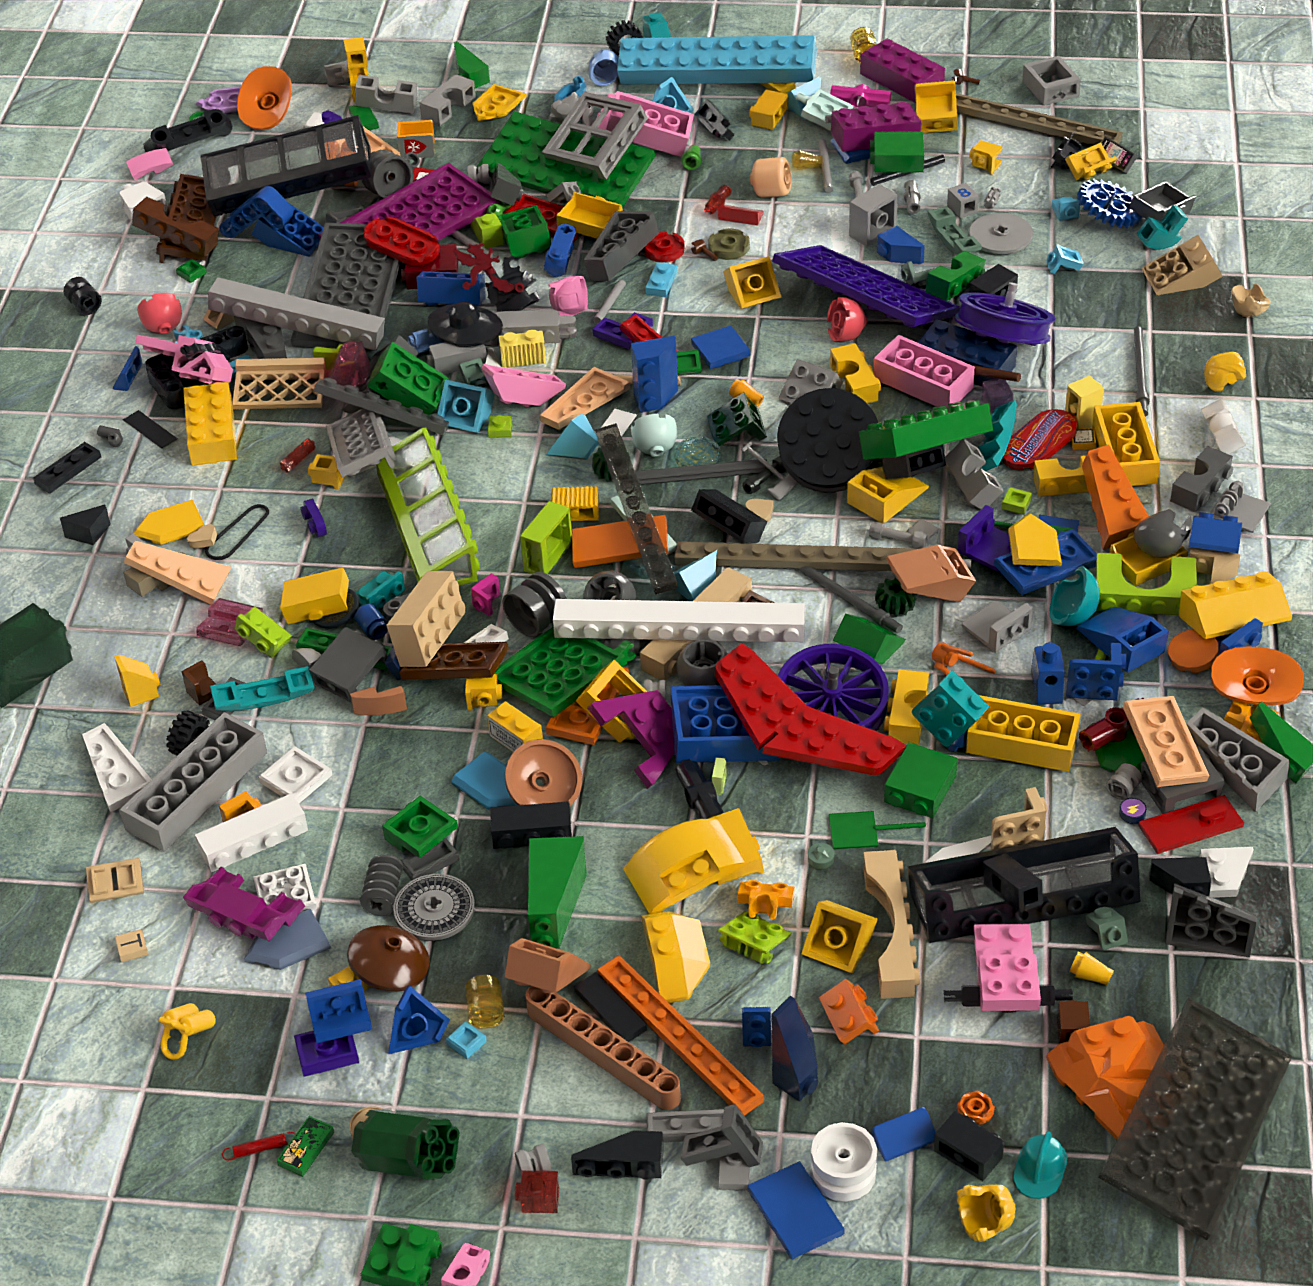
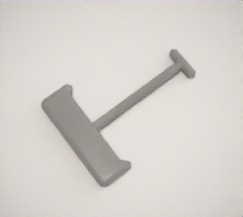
(786, 482)

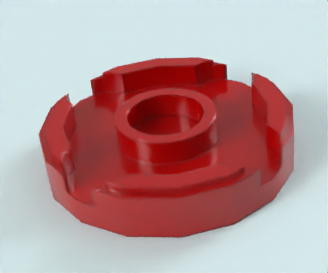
(665, 247)

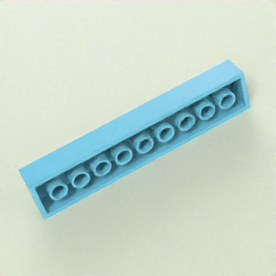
(717, 59)

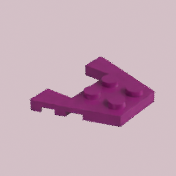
(651, 723)

